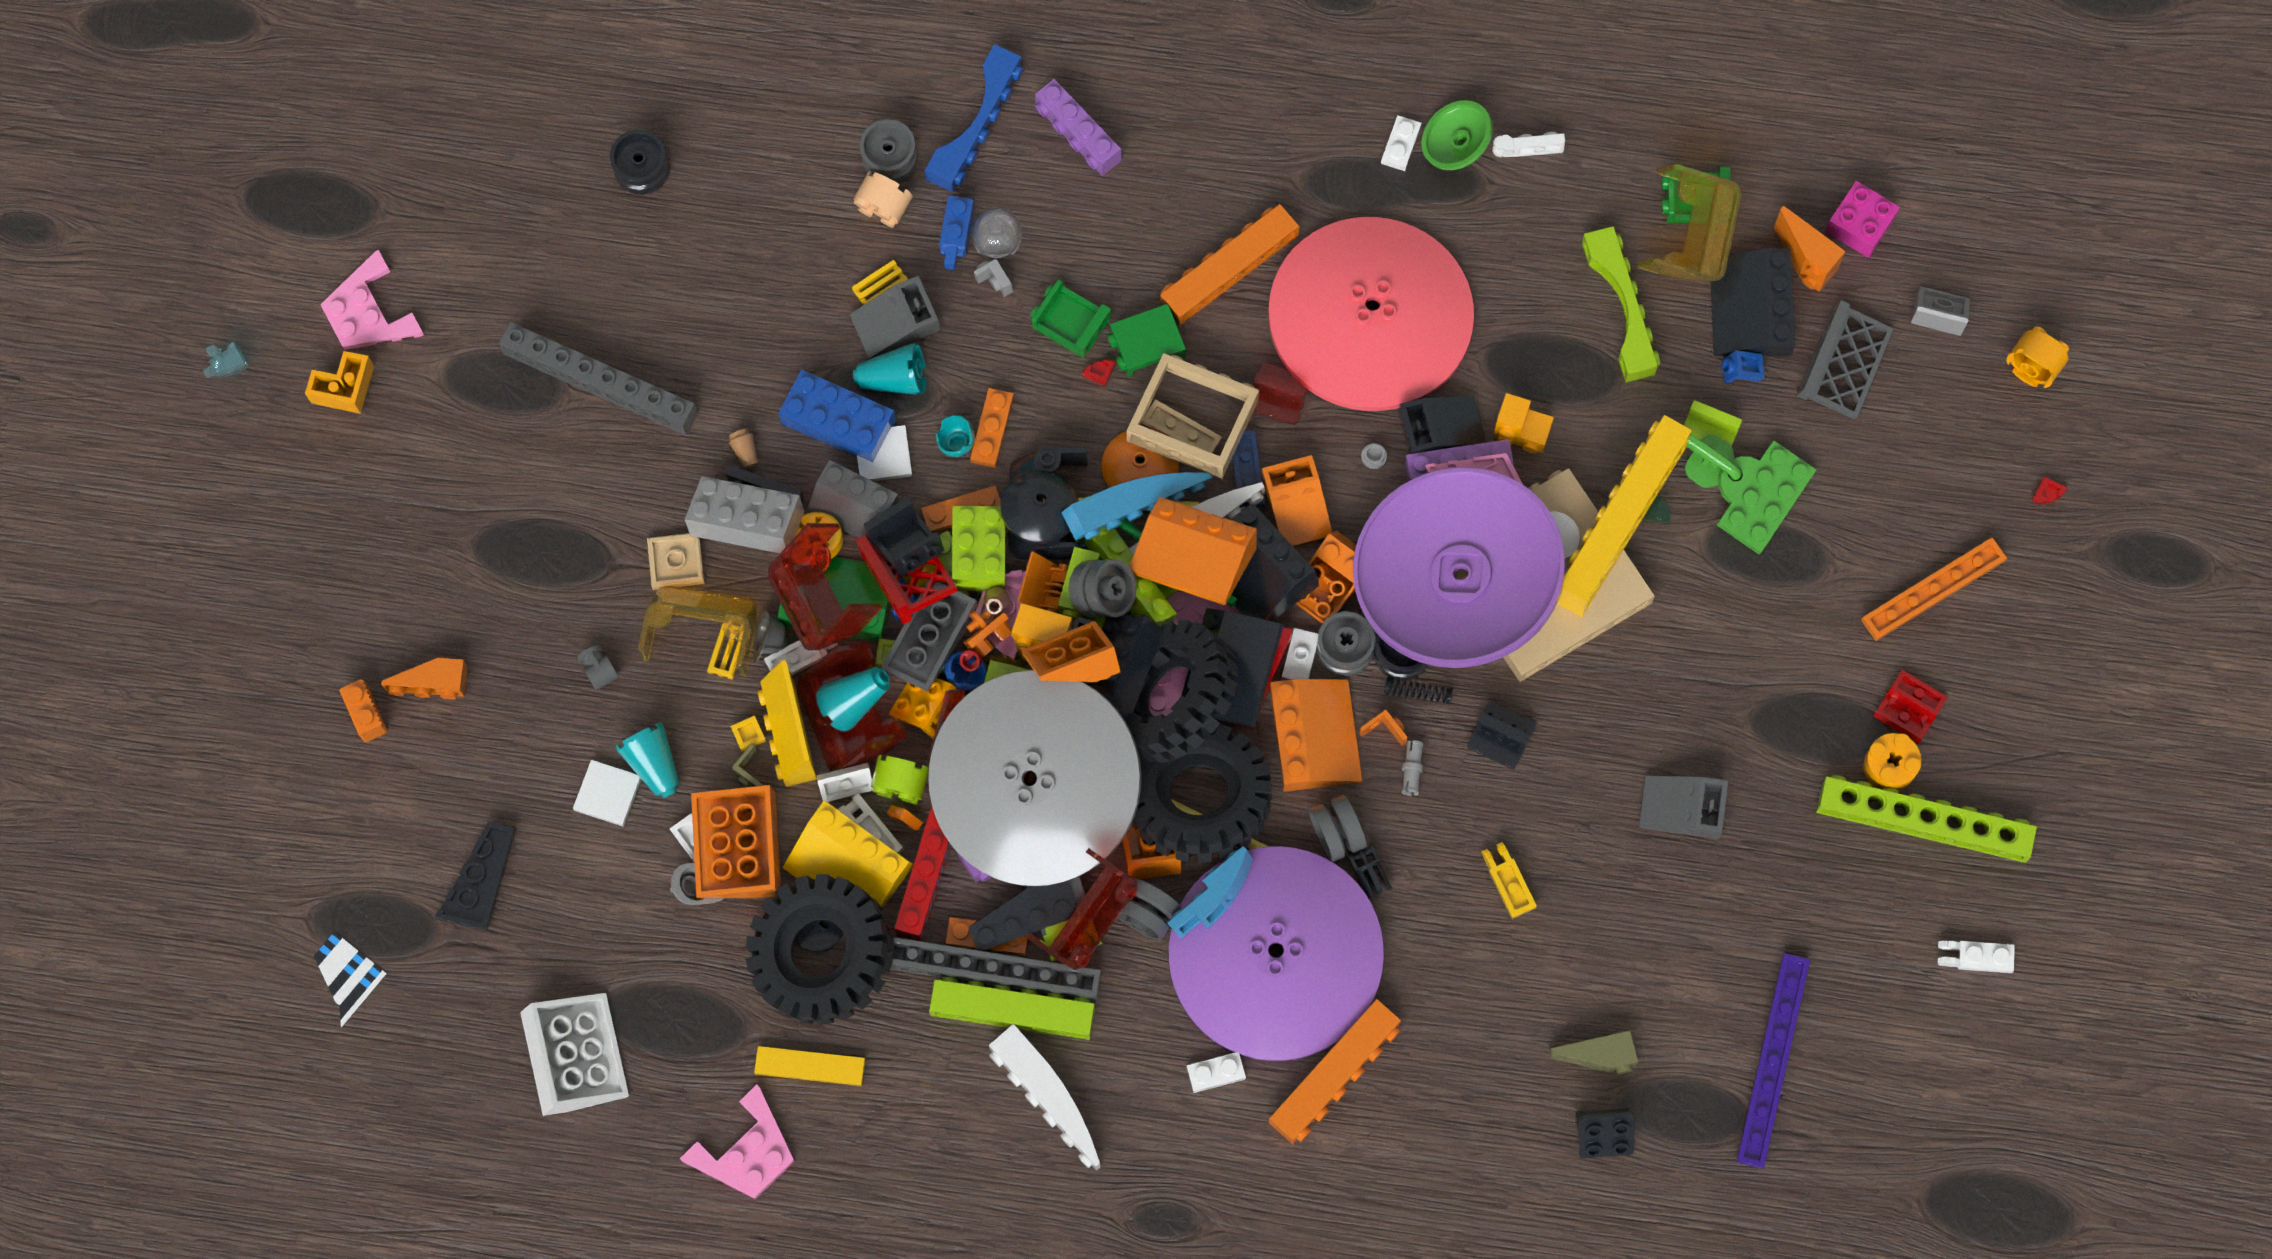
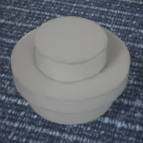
(1374, 456)

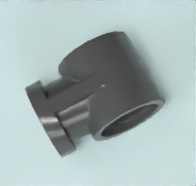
(597, 667)

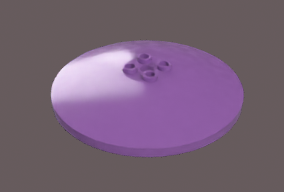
(1452, 524)
(1289, 1002)

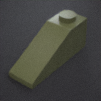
(1604, 1053)

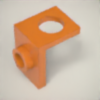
(1393, 724)

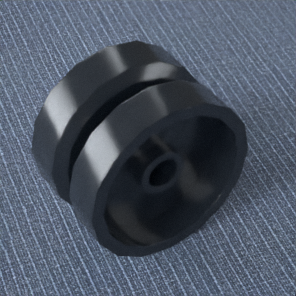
(639, 162)
(1394, 663)

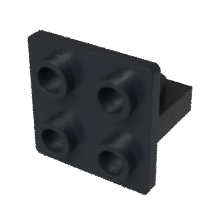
(1501, 735)
(1605, 1132)

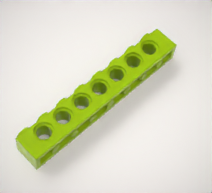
(1991, 843)

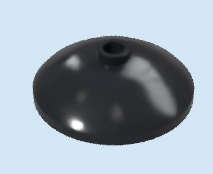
(1036, 520)

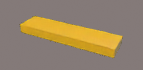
(809, 1066)

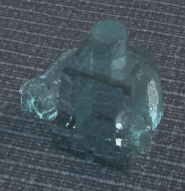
(225, 363)

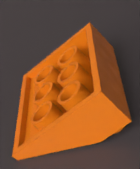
(1193, 550)
(1315, 733)
(736, 843)

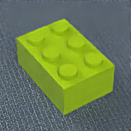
(978, 548)

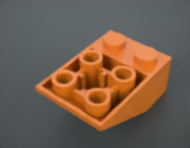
(1297, 500)
(1335, 576)

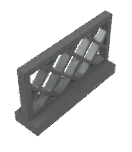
(1828, 346)

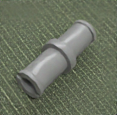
(1412, 768)

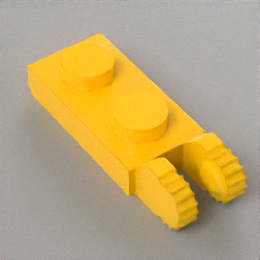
(1509, 882)

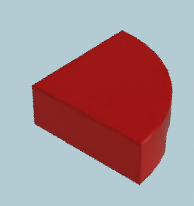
(1099, 371)
(2048, 491)

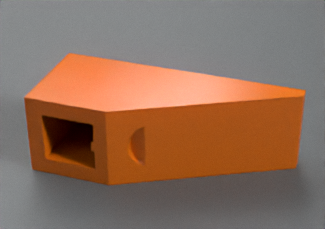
(434, 677)

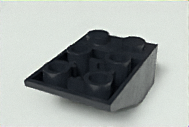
(1440, 423)

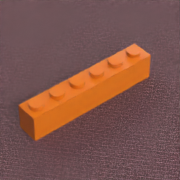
(1229, 264)
(1334, 1072)

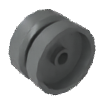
(889, 149)
(1102, 588)
(1349, 629)
(1337, 828)
(1149, 911)

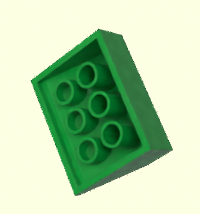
(854, 584)

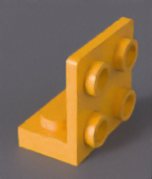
(921, 707)

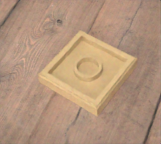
(675, 561)

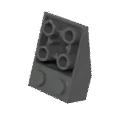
(895, 318)
(1684, 805)

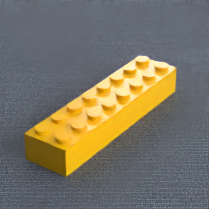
(1623, 513)

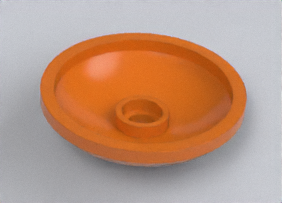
(1120, 465)

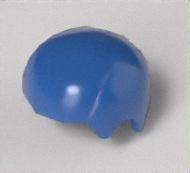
(961, 678)

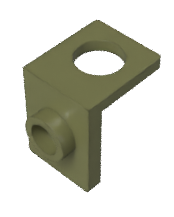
(746, 779)

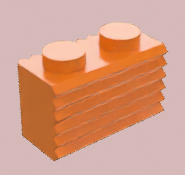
(363, 710)

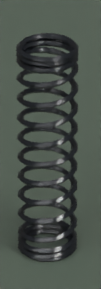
(1448, 696)

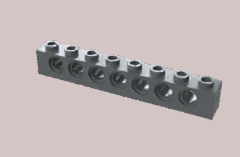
(598, 378)
(994, 969)

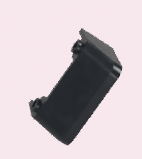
(1048, 460)

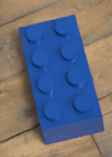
(836, 416)

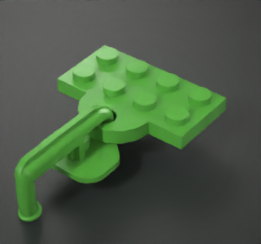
(1760, 496)

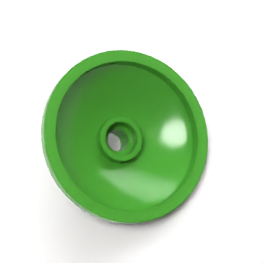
(1457, 135)

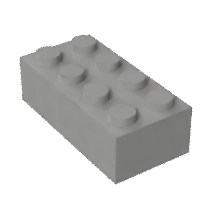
(744, 515)

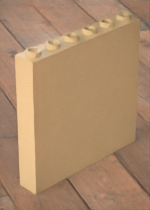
(1617, 599)

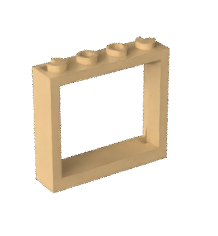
(1180, 450)

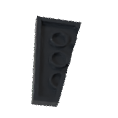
(477, 887)
(1023, 914)

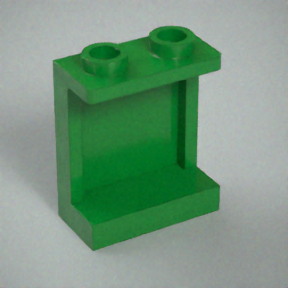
(1673, 207)
(1070, 319)
(1145, 338)

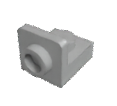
(996, 276)

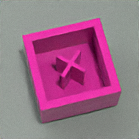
(1862, 219)

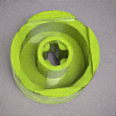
(899, 778)

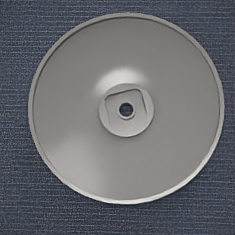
(1082, 789)

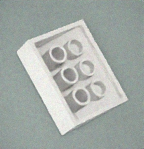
(573, 1053)

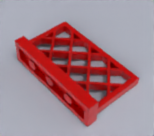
(895, 591)

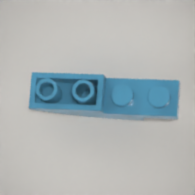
(1223, 887)

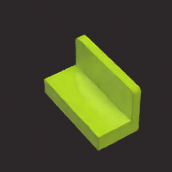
(1710, 421)

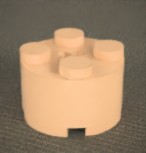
(883, 198)

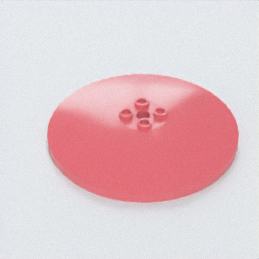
(1362, 354)

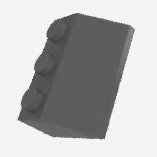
(850, 498)

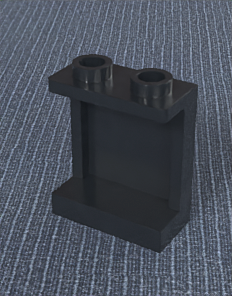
(903, 538)

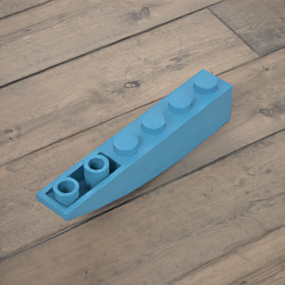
(1128, 501)

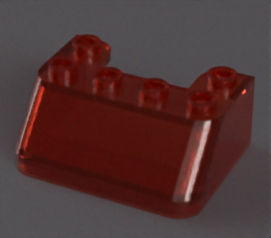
(869, 735)

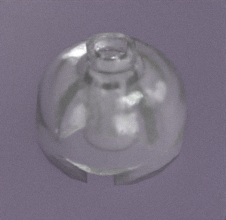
(996, 233)

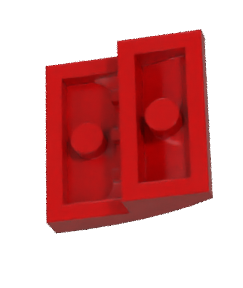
(1910, 706)

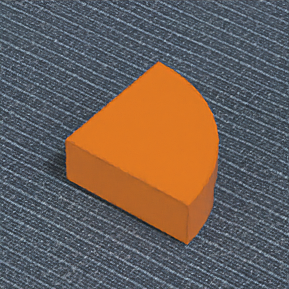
(905, 816)

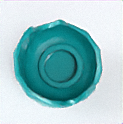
(955, 436)

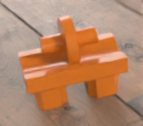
(996, 625)

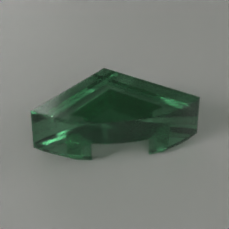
(1658, 511)

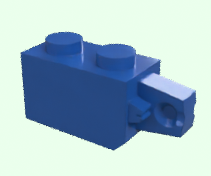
(956, 229)

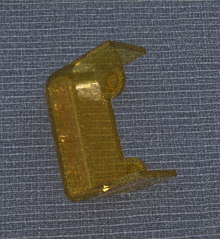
(1709, 230)
(736, 612)

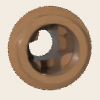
(744, 447)
(998, 595)

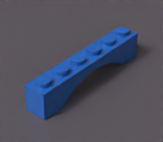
(950, 161)

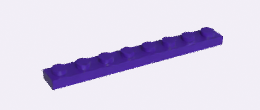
(1773, 1061)

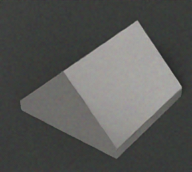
(1941, 311)

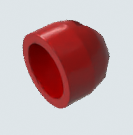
(966, 656)

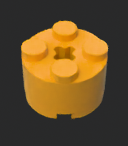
(2038, 357)
(1898, 749)

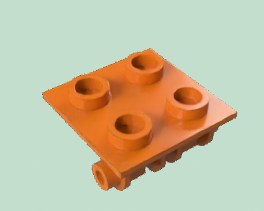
(1042, 583)

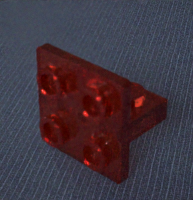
(1279, 394)

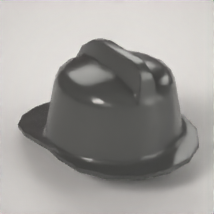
(768, 636)

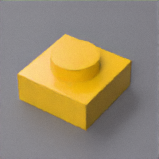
(748, 732)

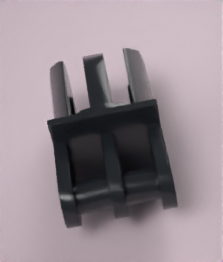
(1368, 869)

